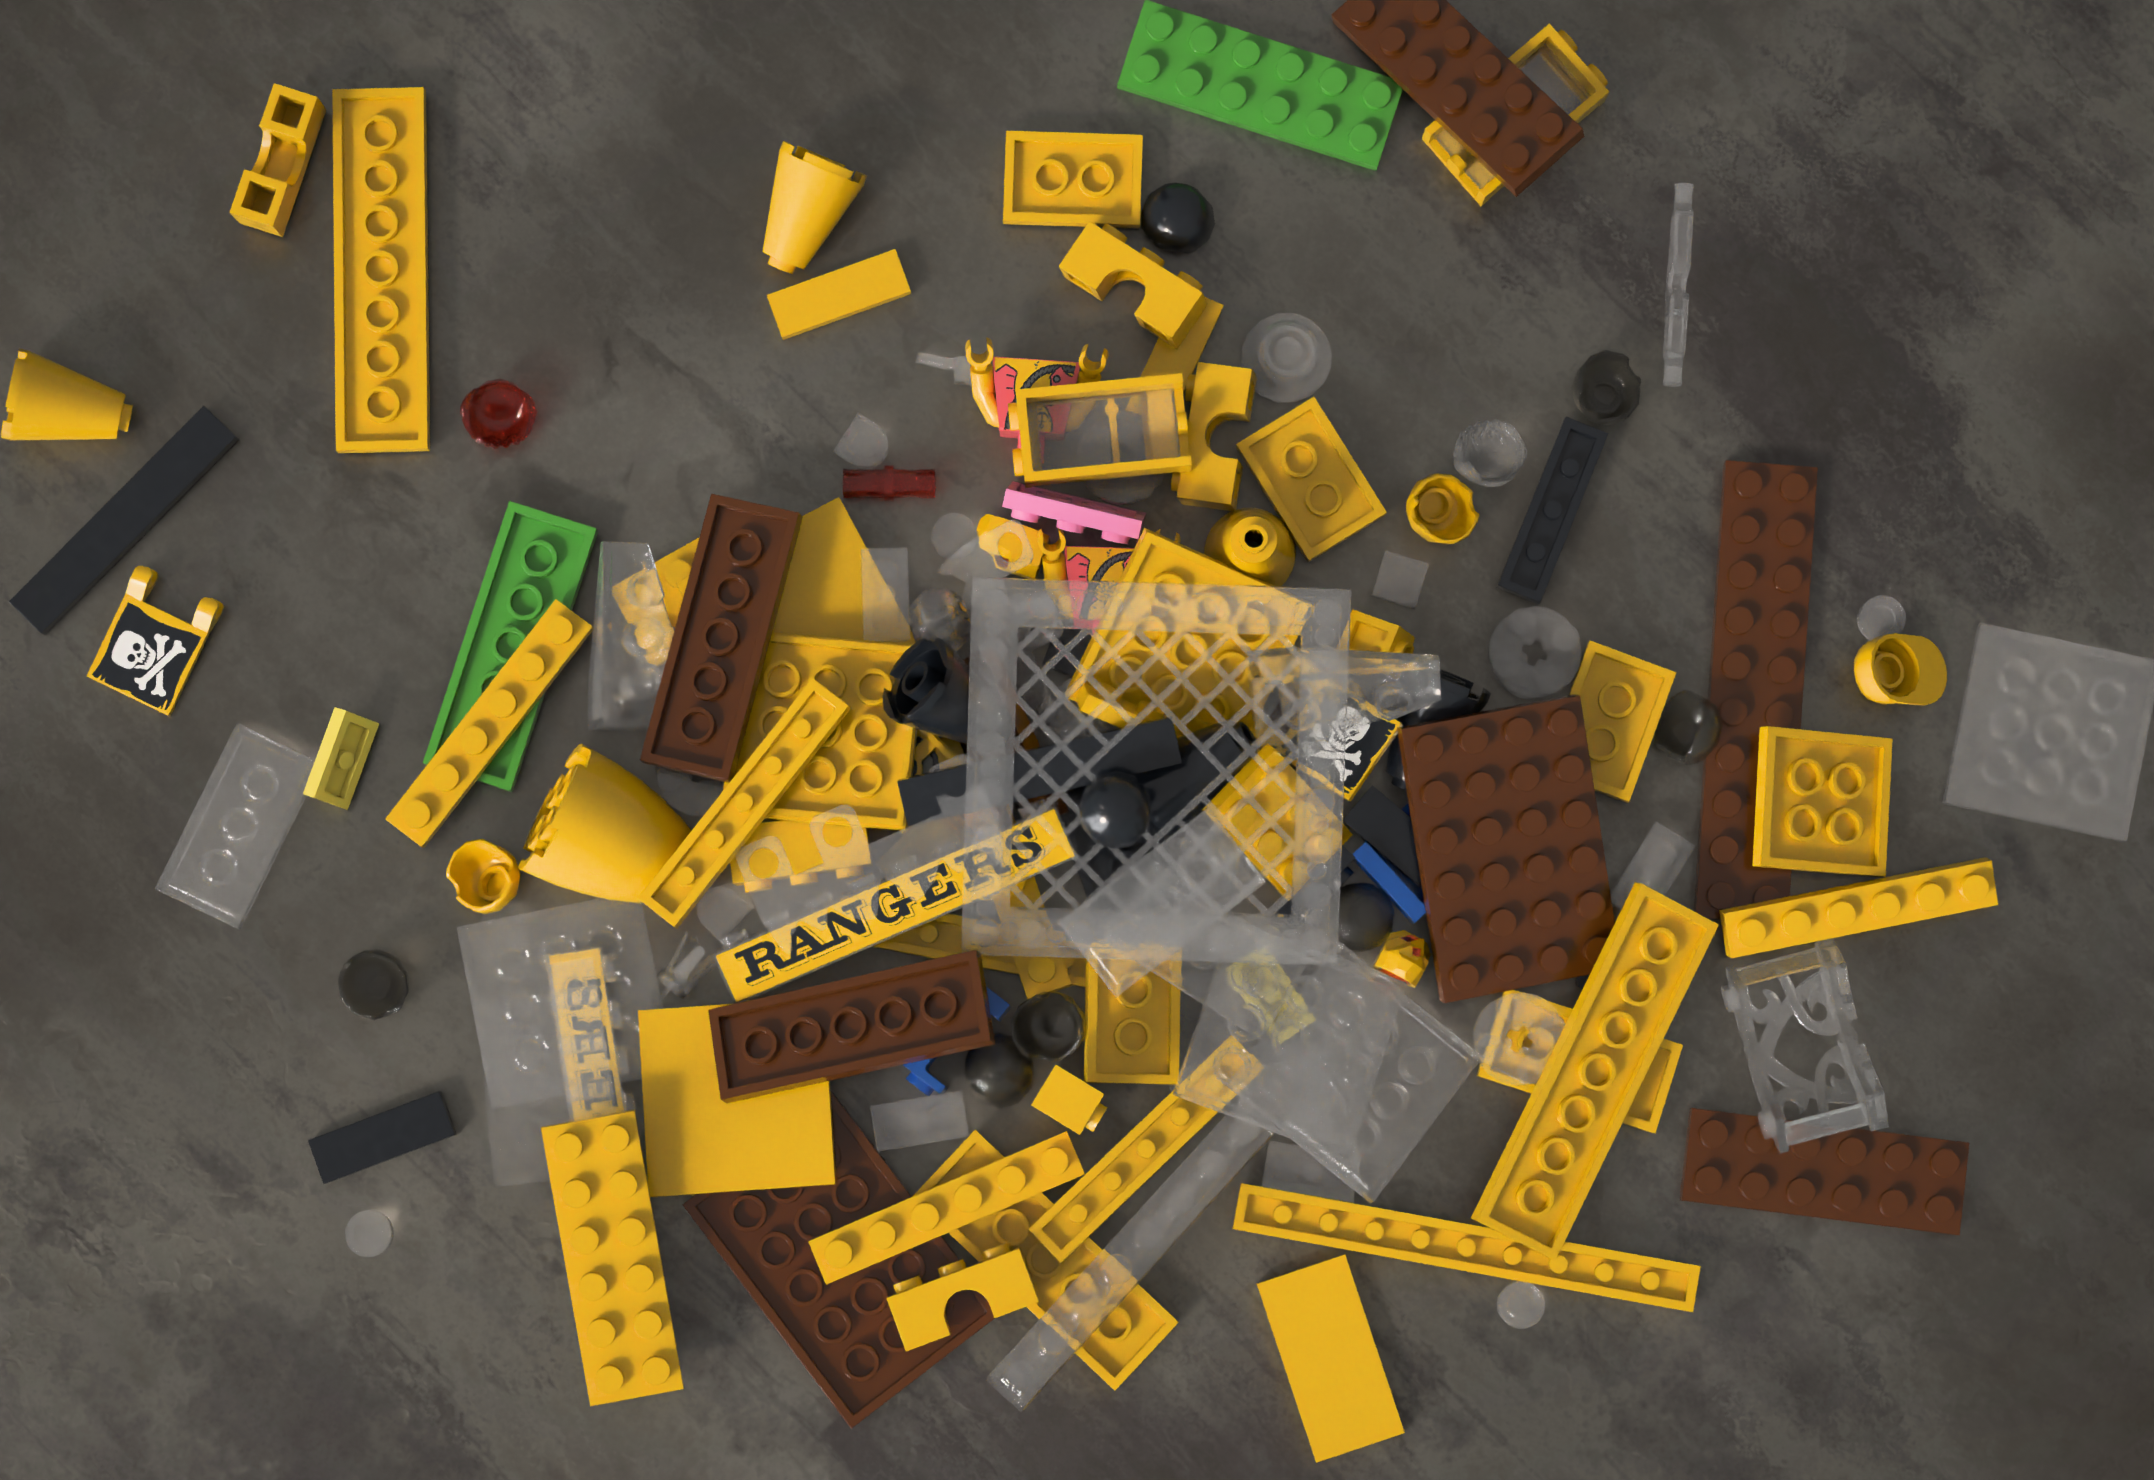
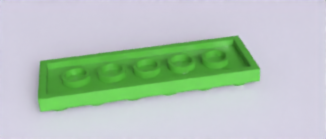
(1260, 85)
(530, 566)

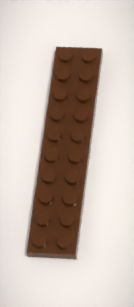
(1753, 667)

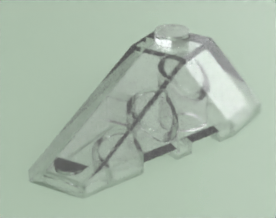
(627, 639)
(1378, 688)

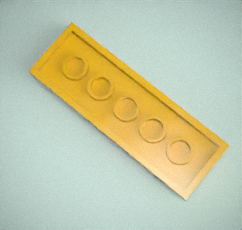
(612, 1257)
(1131, 1328)

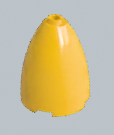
(602, 830)

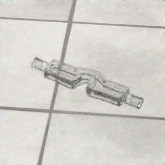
(1677, 273)

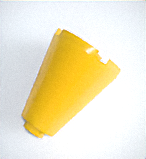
(806, 205)
(60, 404)
(1270, 561)

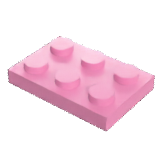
(1073, 512)

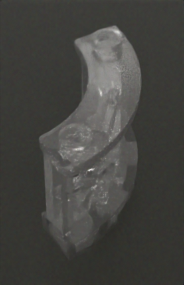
(1832, 989)

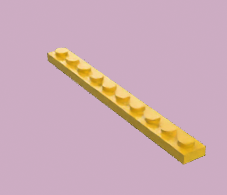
(1464, 1247)

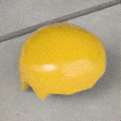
(1441, 509)
(483, 875)

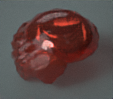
(498, 414)

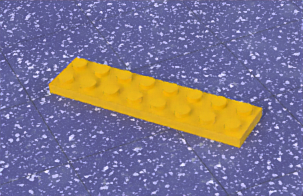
(381, 270)
(1595, 1071)

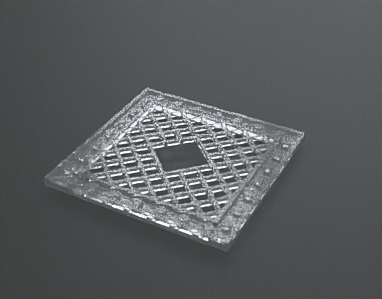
(1010, 603)

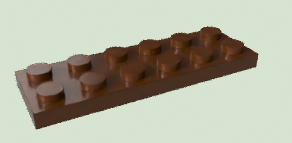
(1463, 85)
(721, 638)
(851, 1026)
(1834, 1177)

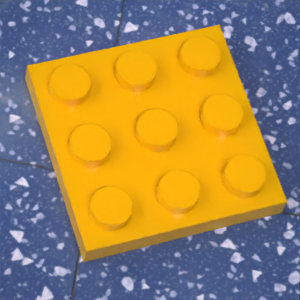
(1822, 802)

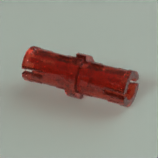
(889, 483)

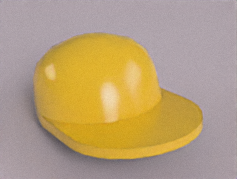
(1900, 670)

